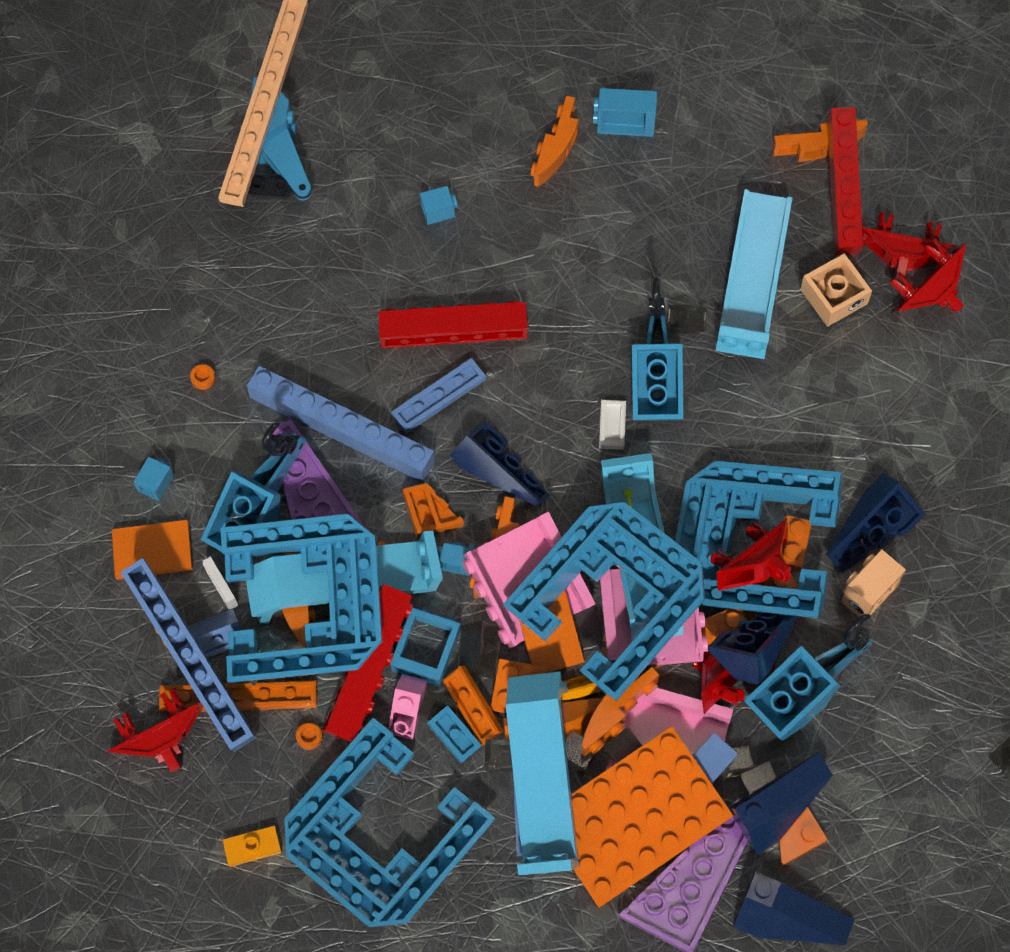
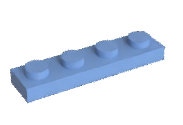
(438, 396)

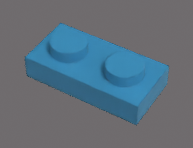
(454, 734)

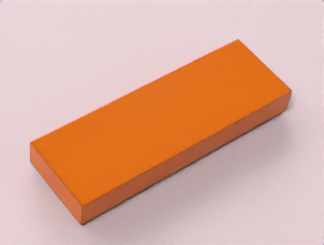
(472, 705)

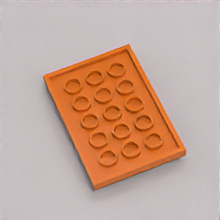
(642, 815)

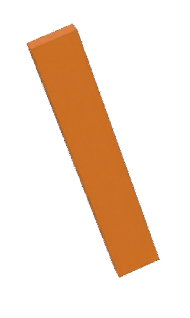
(257, 697)

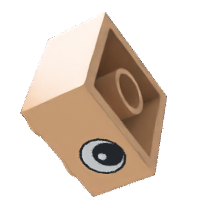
(835, 290)
(873, 583)

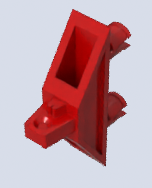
(899, 250)
(938, 286)
(757, 562)
(717, 682)
(163, 739)

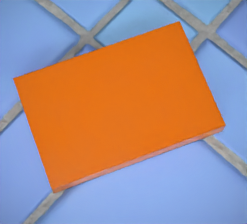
(161, 544)
(562, 647)

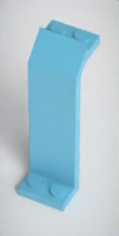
(754, 275)
(638, 475)
(282, 585)
(541, 773)

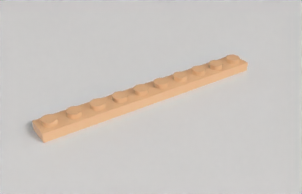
(263, 102)

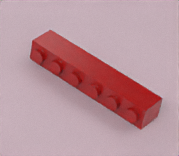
(845, 181)
(453, 324)
(358, 686)

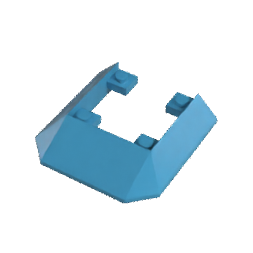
(737, 490)
(326, 545)
(643, 552)
(322, 819)

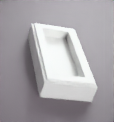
(612, 424)
(219, 583)

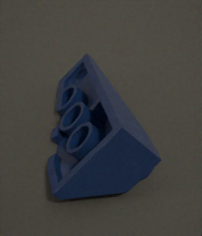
(487, 457)
(878, 517)
(753, 646)
(778, 804)
(786, 914)

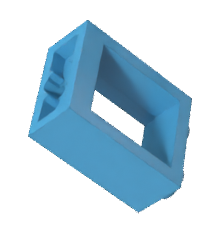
(625, 112)
(411, 668)

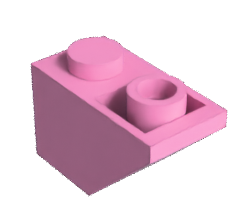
(406, 704)

